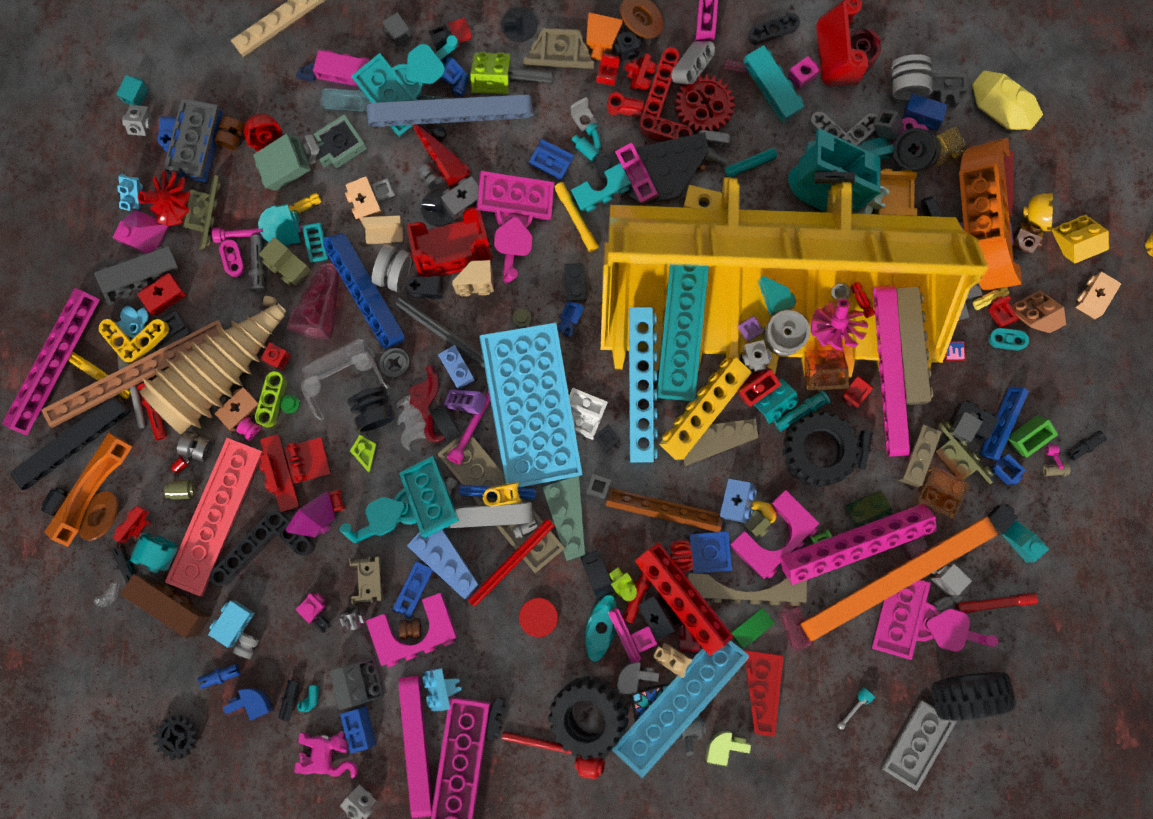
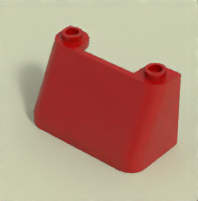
(837, 60)
(449, 247)

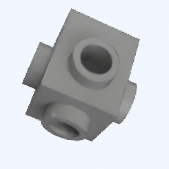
(137, 120)
(756, 349)
(358, 803)

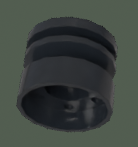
(370, 405)

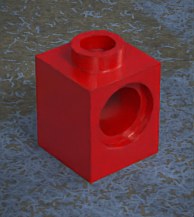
(276, 356)

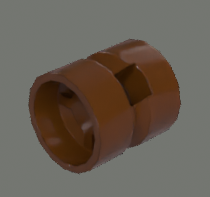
(229, 134)

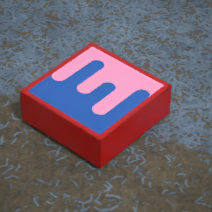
(955, 351)

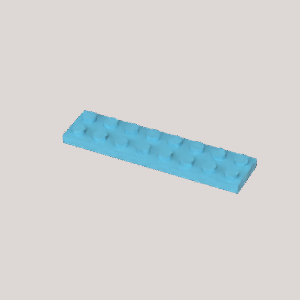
(678, 707)

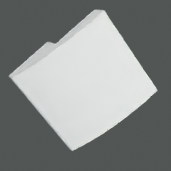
(586, 412)

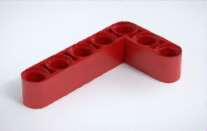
(658, 101)

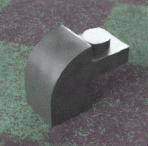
(631, 673)

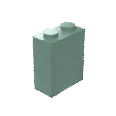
(281, 162)

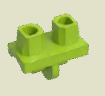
(623, 585)

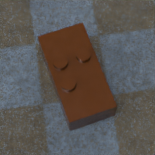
(165, 605)

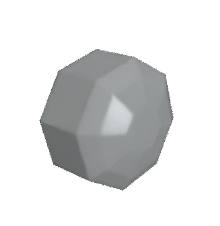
(840, 291)

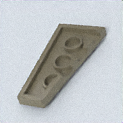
(721, 438)

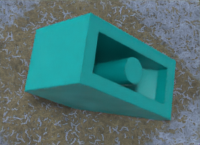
(776, 296)
(1025, 542)

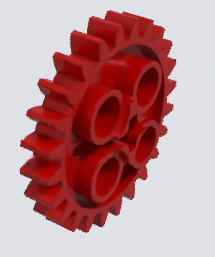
(720, 97)

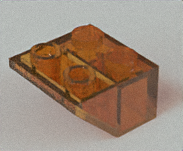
(826, 370)
(942, 492)

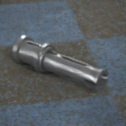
(256, 272)

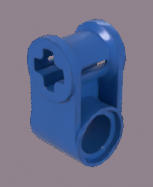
(166, 128)

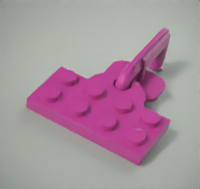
(515, 200)
(904, 620)

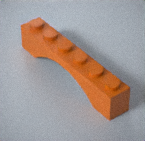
(70, 514)

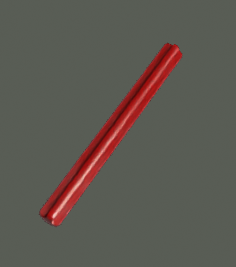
(511, 562)

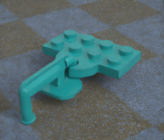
(389, 84)
(422, 501)

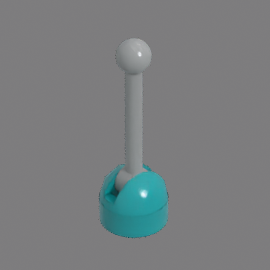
(864, 697)

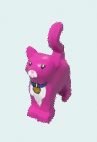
(321, 755)

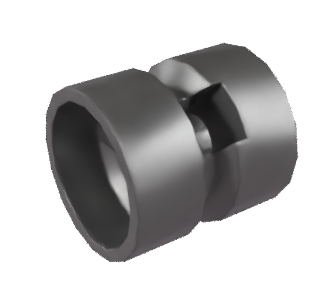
(195, 446)

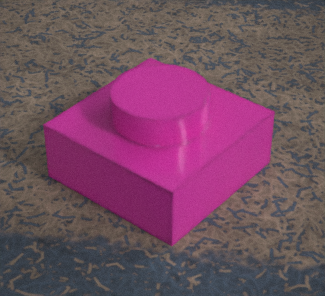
(644, 639)

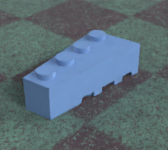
(446, 561)

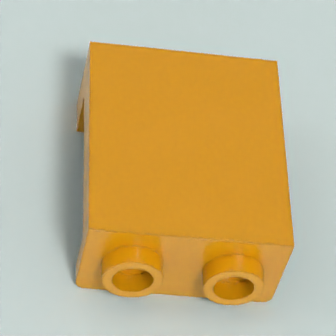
(901, 196)

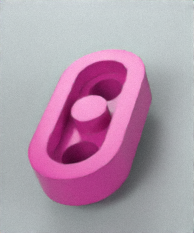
(232, 259)

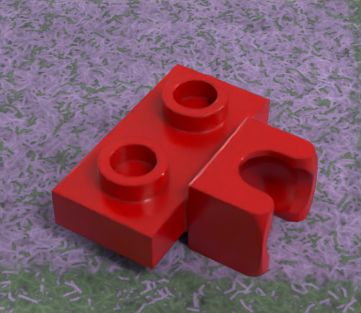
(133, 524)

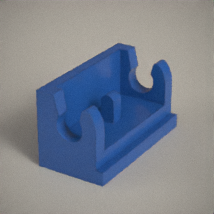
(925, 111)
(358, 729)

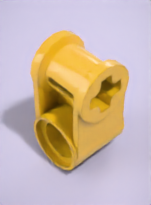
(504, 494)

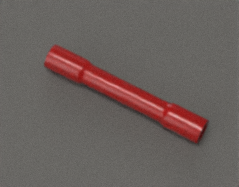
(1018, 600)

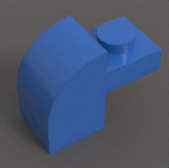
(253, 700)

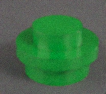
(289, 404)

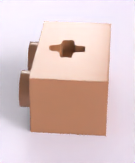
(229, 415)

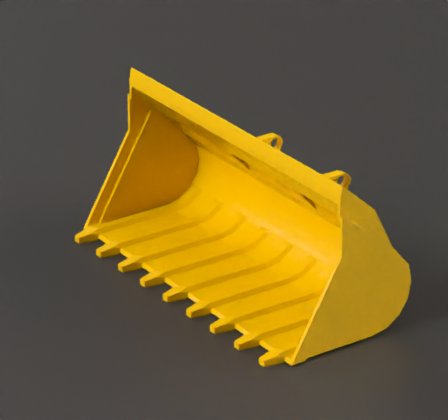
(792, 248)

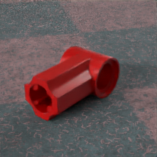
(626, 105)

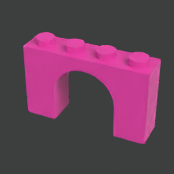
(800, 526)
(391, 649)

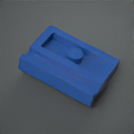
(551, 159)

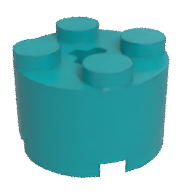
(154, 552)

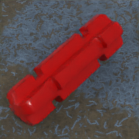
(862, 300)

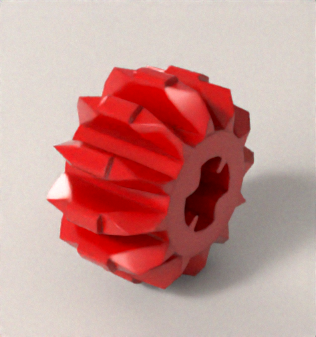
(682, 555)

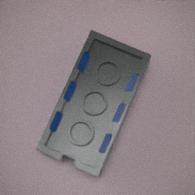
(193, 140)

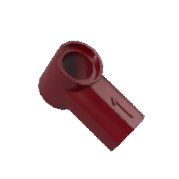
(687, 641)

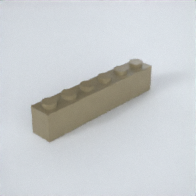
(913, 346)

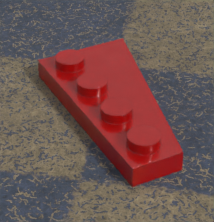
(764, 683)

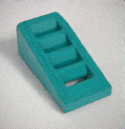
(306, 228)

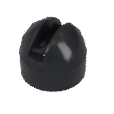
(439, 133)

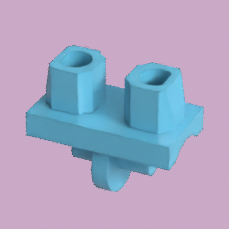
(129, 190)

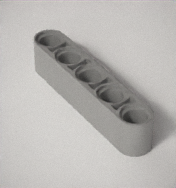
(493, 515)

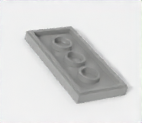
(918, 745)

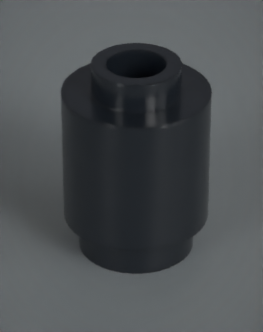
(54, 500)

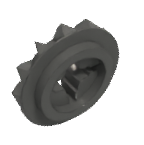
(394, 370)

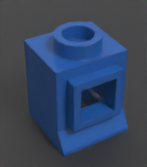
(1013, 465)

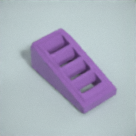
(475, 405)

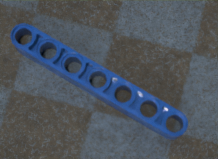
(363, 290)

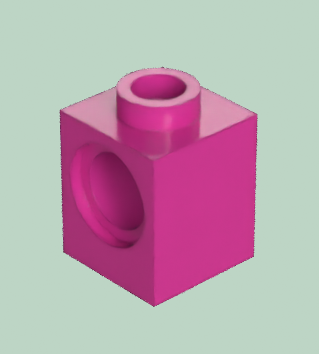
(800, 79)

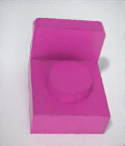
(311, 606)

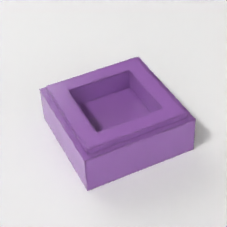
(750, 328)

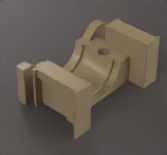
(368, 580)

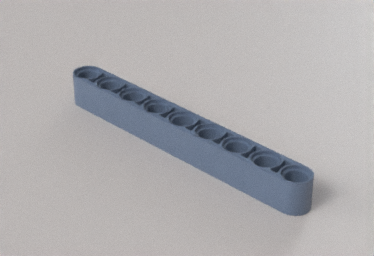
(449, 110)

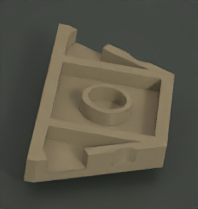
(559, 49)

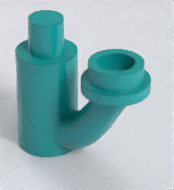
(585, 146)

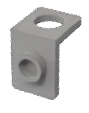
(580, 109)

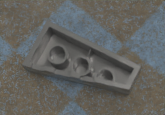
(135, 273)

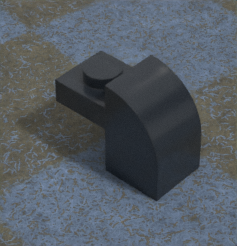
(597, 574)

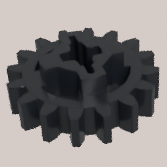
(173, 729)

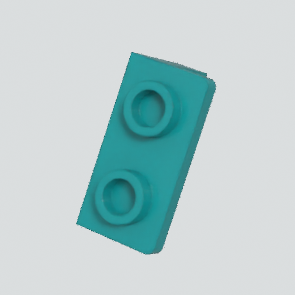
(777, 402)

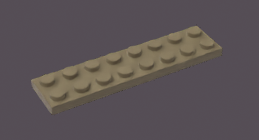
(481, 470)

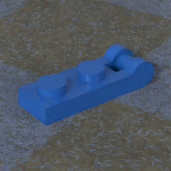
(413, 589)

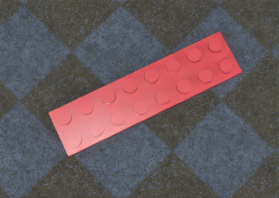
(214, 517)

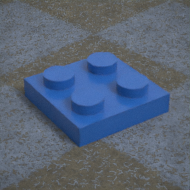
(710, 552)

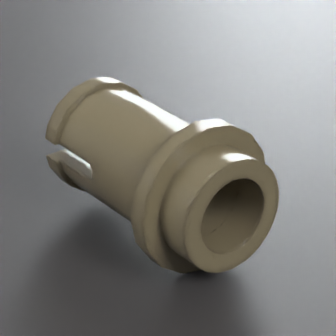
(1053, 469)

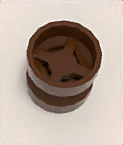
(410, 628)

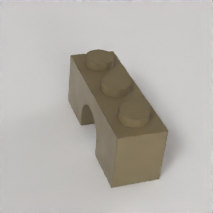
(923, 449)

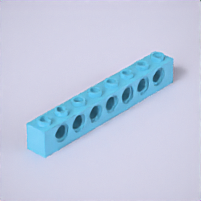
(645, 316)

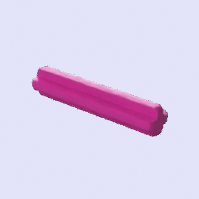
(624, 635)

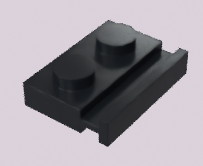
(177, 330)

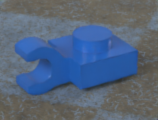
(570, 315)

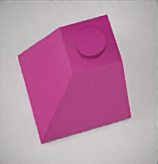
(140, 232)

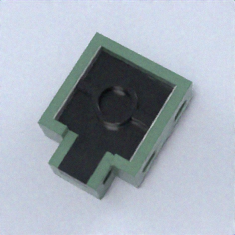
(338, 142)

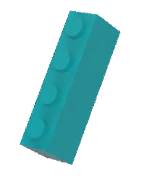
(773, 84)

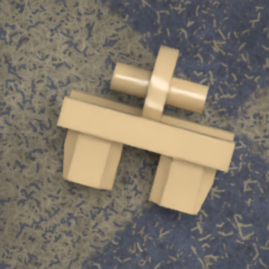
(672, 659)

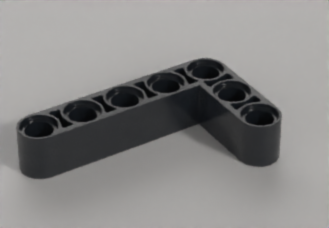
(257, 546)

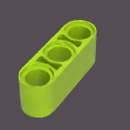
(269, 390)

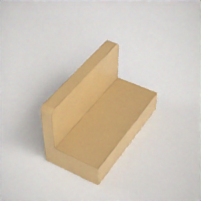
(383, 229)

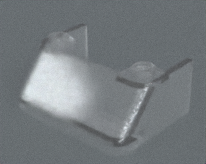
(355, 352)

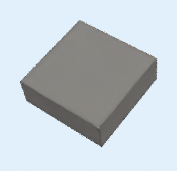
(383, 190)

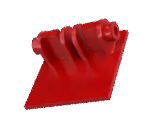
(307, 460)

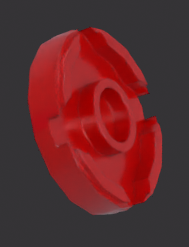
(538, 617)

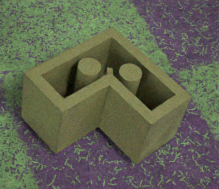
(282, 260)

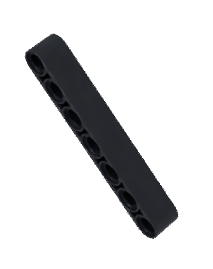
(70, 442)

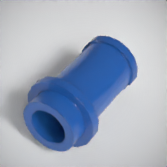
(459, 87)

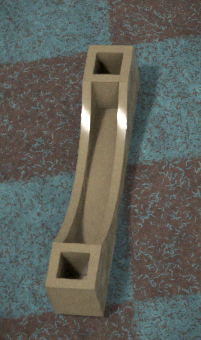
(774, 594)

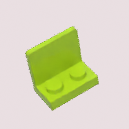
(490, 73)

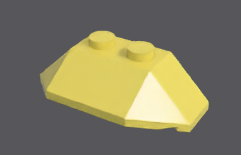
(1006, 101)

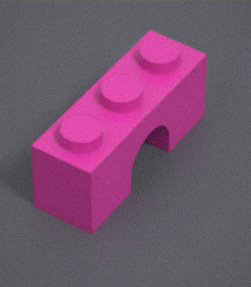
(637, 173)

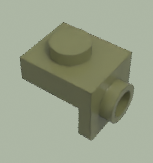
(758, 524)

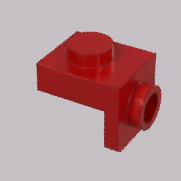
(608, 69)
(1002, 312)
(857, 392)

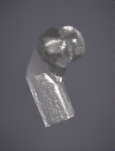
(108, 597)

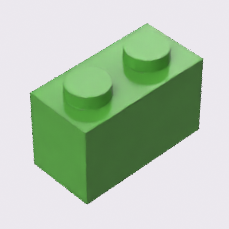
(1032, 436)

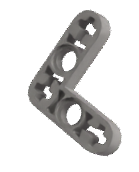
(849, 136)

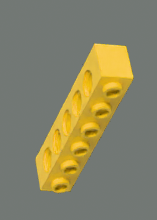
(703, 419)

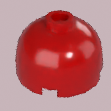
(261, 131)

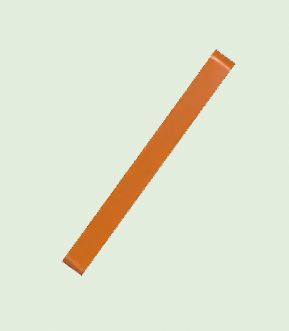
(898, 578)

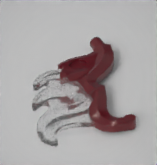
(416, 411)

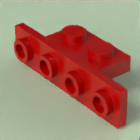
(277, 473)

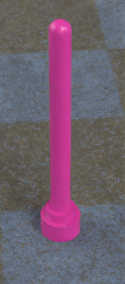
(220, 234)
(456, 455)

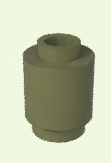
(179, 489)

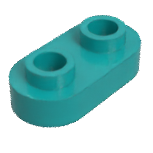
(1007, 339)

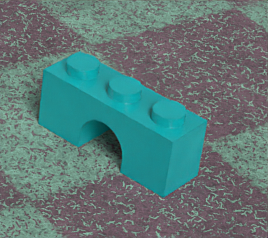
(617, 182)

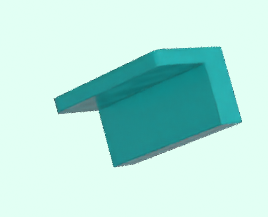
(878, 147)

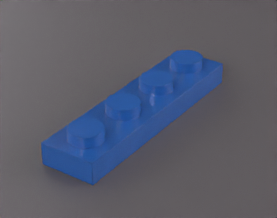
(1007, 417)

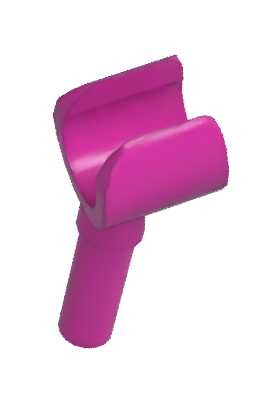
(1053, 450)

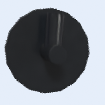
(519, 24)
(433, 209)

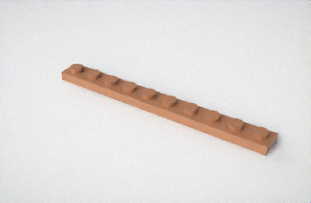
(124, 378)

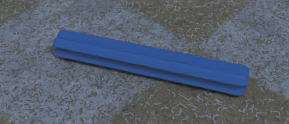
(472, 490)

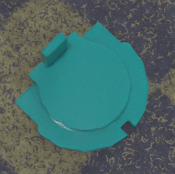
(281, 224)

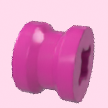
(248, 428)

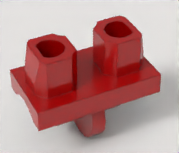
(644, 65)

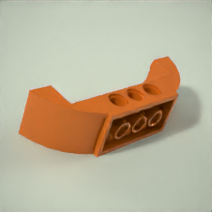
(987, 211)

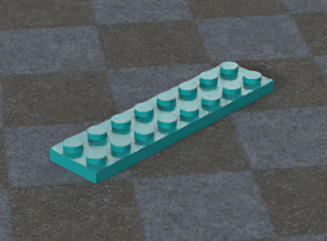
(682, 332)

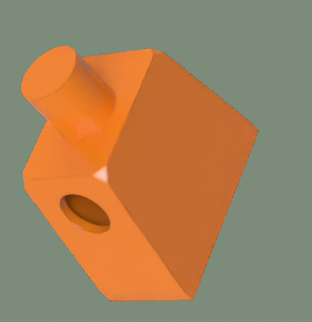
(602, 34)

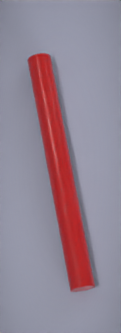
(533, 742)

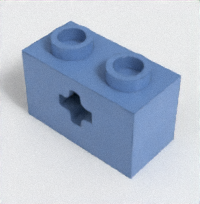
(456, 368)
(736, 491)

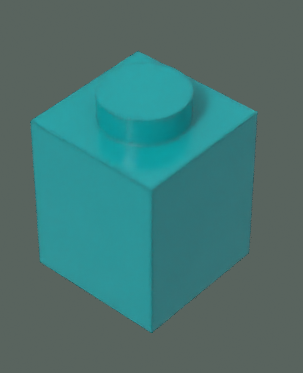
(132, 90)

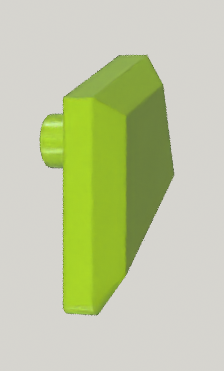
(364, 451)

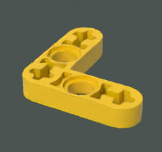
(130, 345)

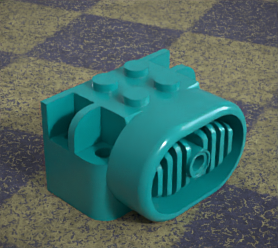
(832, 154)

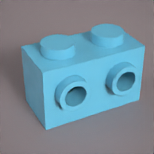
(231, 623)

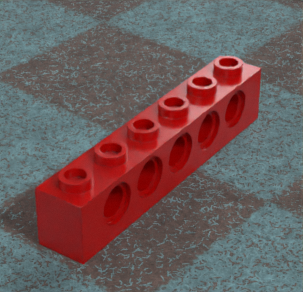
(684, 599)

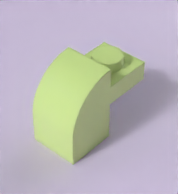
(721, 744)

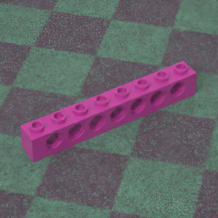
(50, 361)
(858, 544)

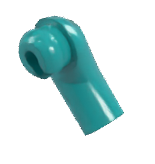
(311, 701)

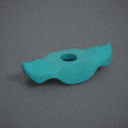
(596, 643)

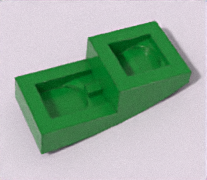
(752, 628)

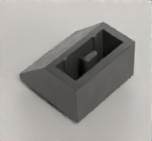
(356, 683)

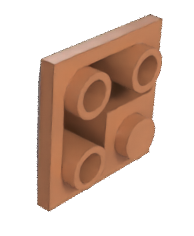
(1040, 312)

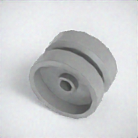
(392, 268)
(797, 335)

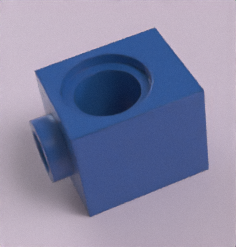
(452, 71)

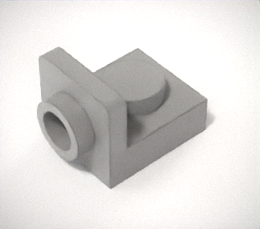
(310, 148)

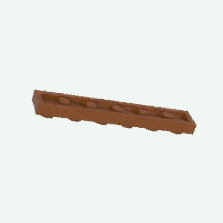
(664, 510)

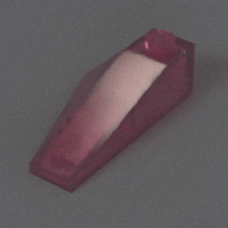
(317, 309)

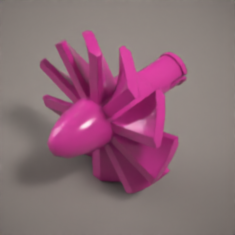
(834, 324)

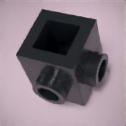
(627, 45)

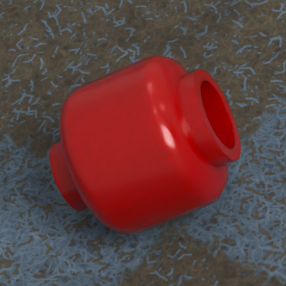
(590, 768)

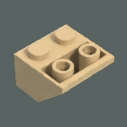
(475, 278)

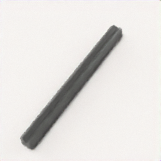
(440, 330)

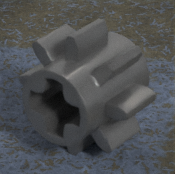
(352, 617)

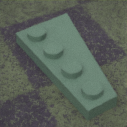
(566, 511)

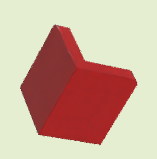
(460, 29)

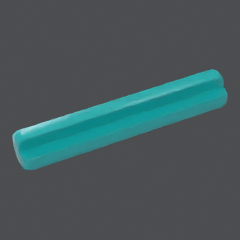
(751, 162)

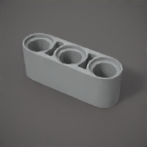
(693, 62)

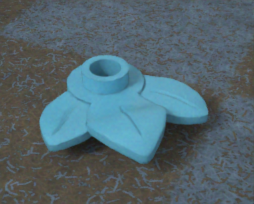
(133, 320)

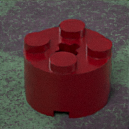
(868, 42)

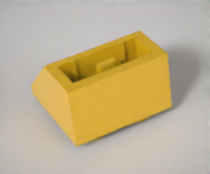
(1081, 238)

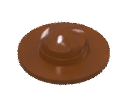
(642, 17)
(99, 516)

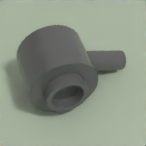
(693, 732)

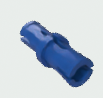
(219, 676)

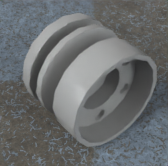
(911, 76)

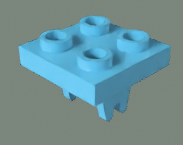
(439, 689)

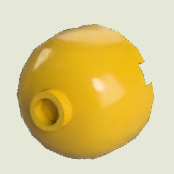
(1040, 211)

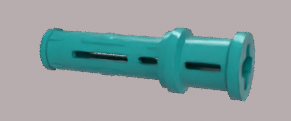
(809, 405)

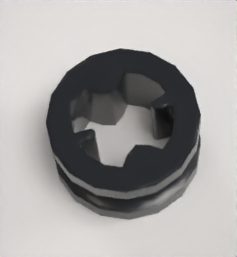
(321, 623)

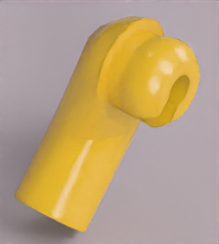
(766, 509)

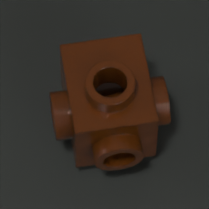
(1028, 237)

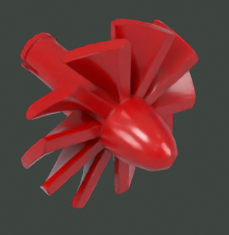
(167, 201)

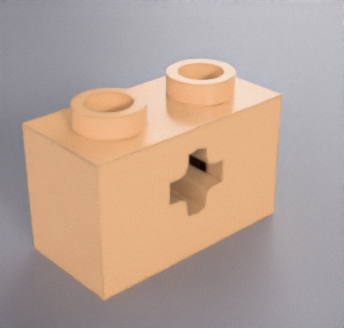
(362, 189)
(1097, 295)

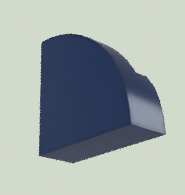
(307, 73)

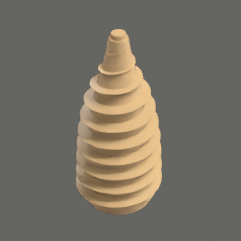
(209, 370)

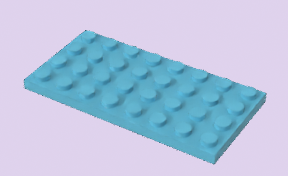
(531, 405)

